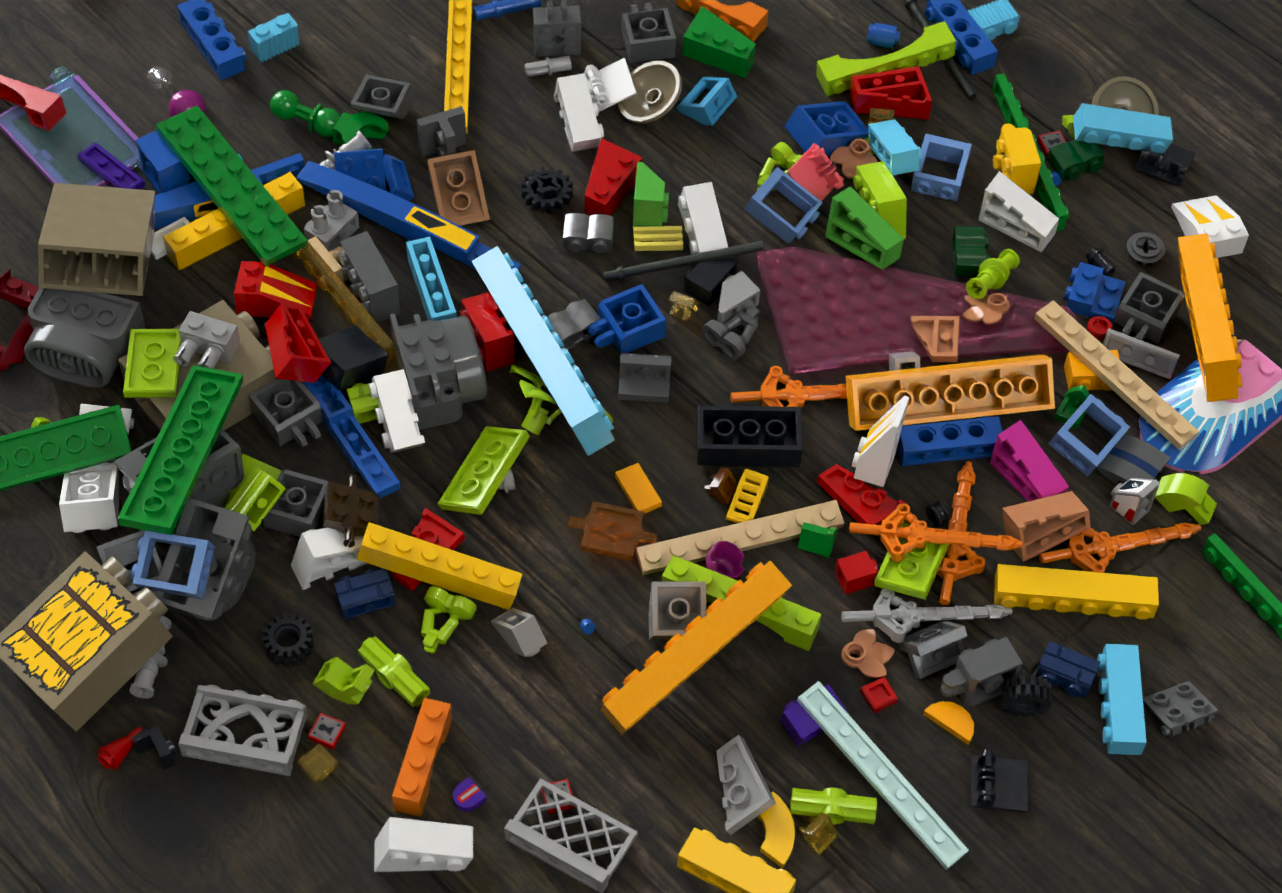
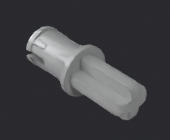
(548, 66)

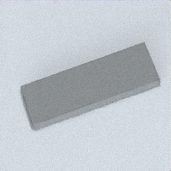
(1141, 354)

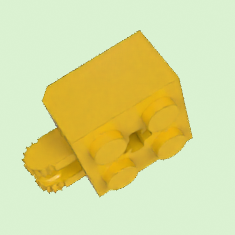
(1017, 157)

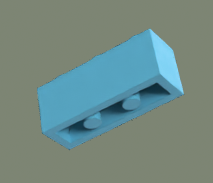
(894, 147)

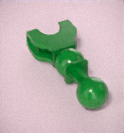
(327, 121)

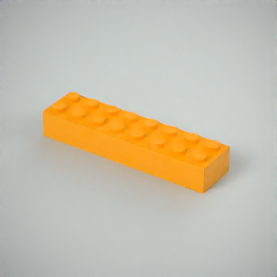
(1209, 318)
(953, 391)
(698, 645)

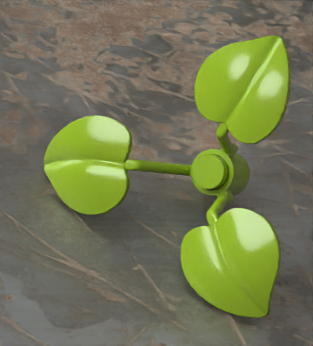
(537, 415)

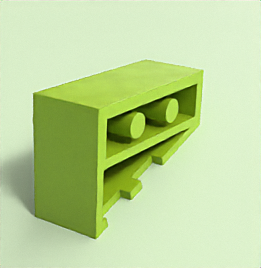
(883, 194)

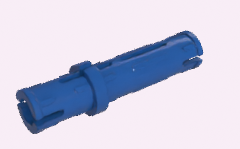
(498, 8)

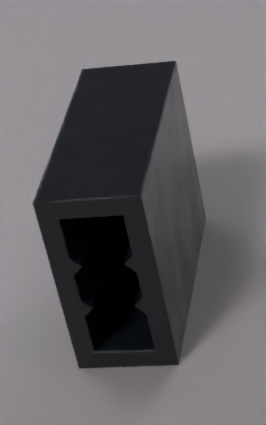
(352, 357)

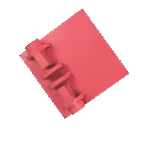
(815, 173)

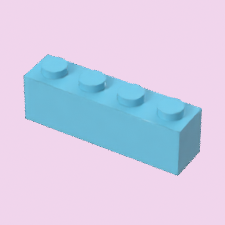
(1122, 128)
(429, 280)
(1122, 699)

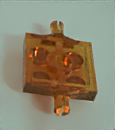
(612, 531)

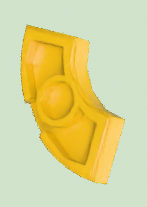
(779, 832)

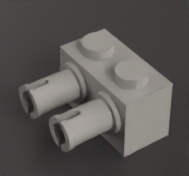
(332, 222)
(208, 337)

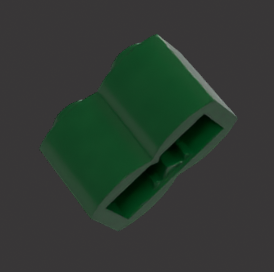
(1074, 158)
(969, 249)

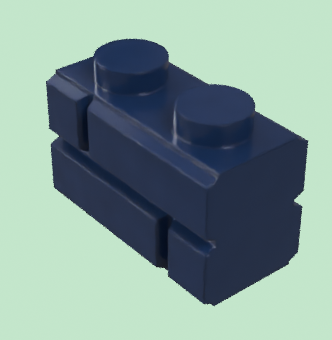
(364, 593)
(1068, 669)

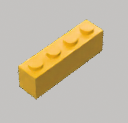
(729, 867)

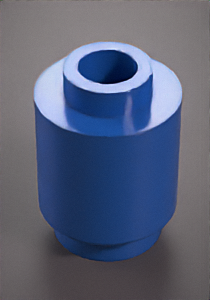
(883, 35)

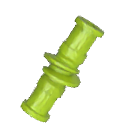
(993, 274)

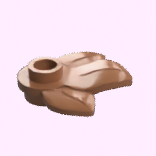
(853, 155)
(987, 309)
(871, 654)

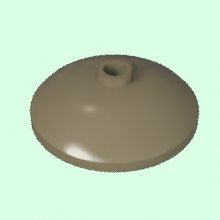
(657, 90)
(1126, 94)

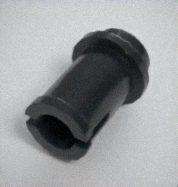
(1098, 259)

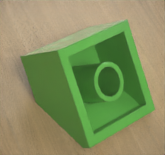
(649, 198)

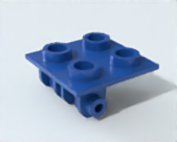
(362, 165)

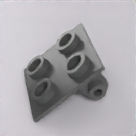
(1180, 708)

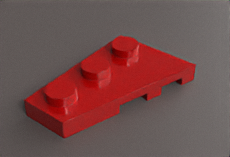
(856, 497)
(436, 531)

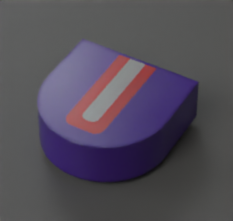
(468, 796)

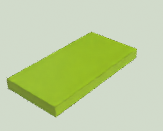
(483, 470)

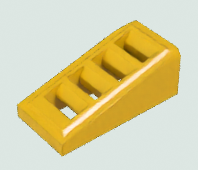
(751, 482)

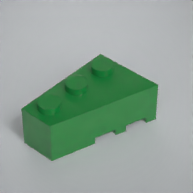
(718, 44)

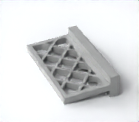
(552, 850)

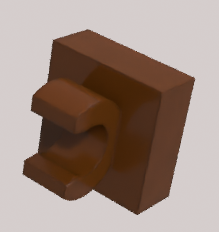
(722, 485)

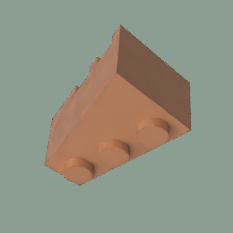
(1045, 522)

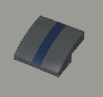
(1132, 460)

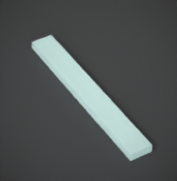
(882, 775)

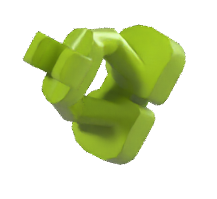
(782, 157)
(442, 602)

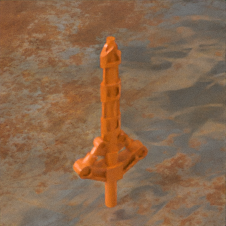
(793, 393)
(918, 534)
(1107, 546)
(952, 568)

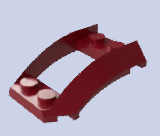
(21, 294)

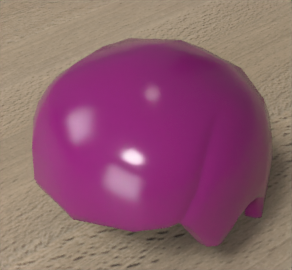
(185, 100)
(725, 559)

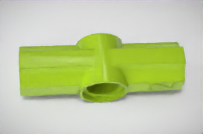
(394, 671)
(835, 804)

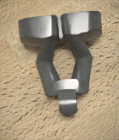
(731, 343)

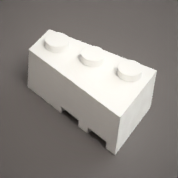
(578, 112)
(322, 554)

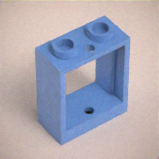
(944, 150)
(792, 191)
(1075, 450)
(199, 569)

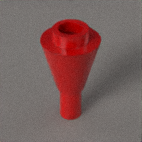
(115, 752)

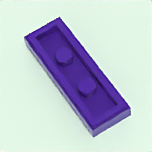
(109, 168)

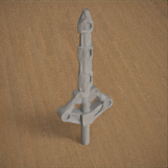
(911, 615)

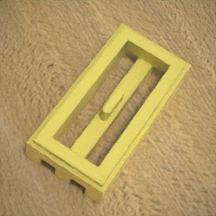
(660, 236)

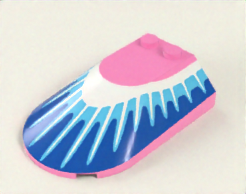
(1223, 425)

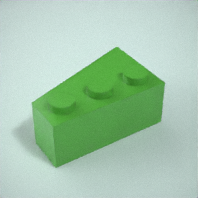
(862, 230)

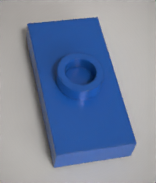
(397, 177)

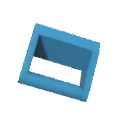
(713, 104)

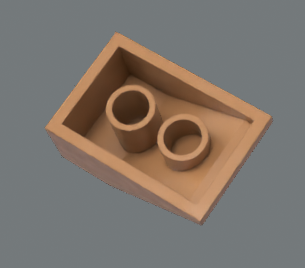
(458, 188)

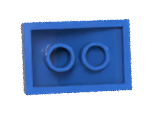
(826, 125)

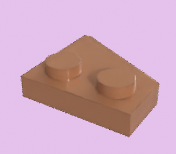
(938, 336)

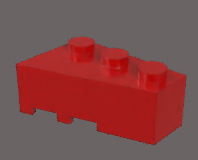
(892, 90)
(610, 178)
(493, 340)
(295, 346)

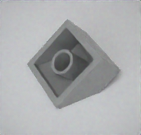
(674, 607)

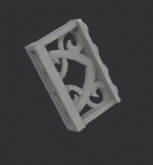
(242, 704)

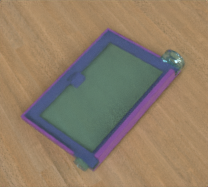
(86, 122)

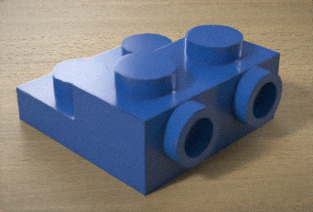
(1093, 292)

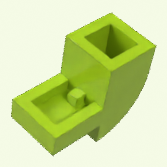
(1186, 492)
(343, 681)

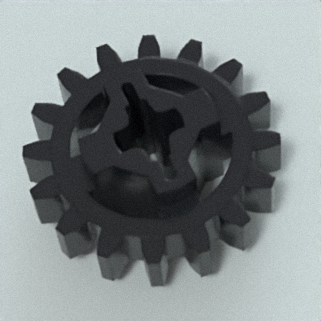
(547, 190)

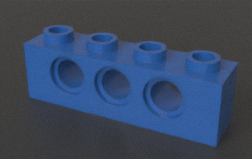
(212, 38)
(972, 45)
(940, 449)

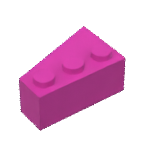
(1026, 464)

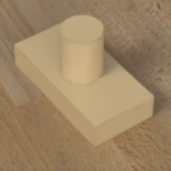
(330, 257)

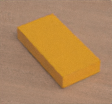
(638, 488)

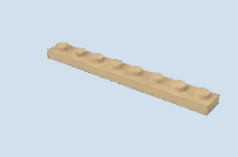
(1116, 375)
(744, 535)

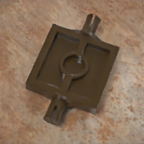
(349, 509)

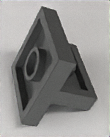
(442, 132)
(644, 377)
(934, 647)

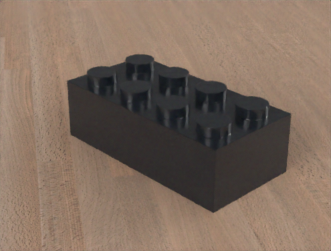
(749, 436)

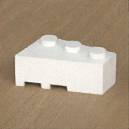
(1017, 213)
(702, 218)
(396, 411)
(422, 846)

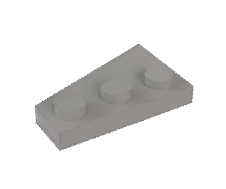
(743, 785)

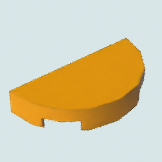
(952, 719)

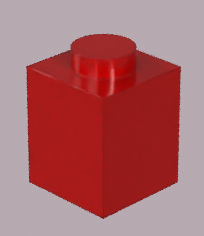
(856, 572)

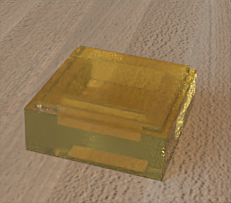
(318, 763)

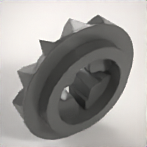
(1154, 246)

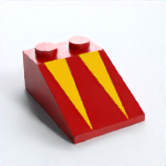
(263, 289)

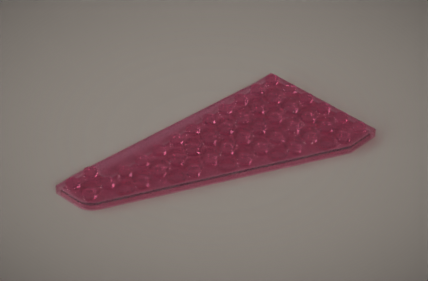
(854, 313)

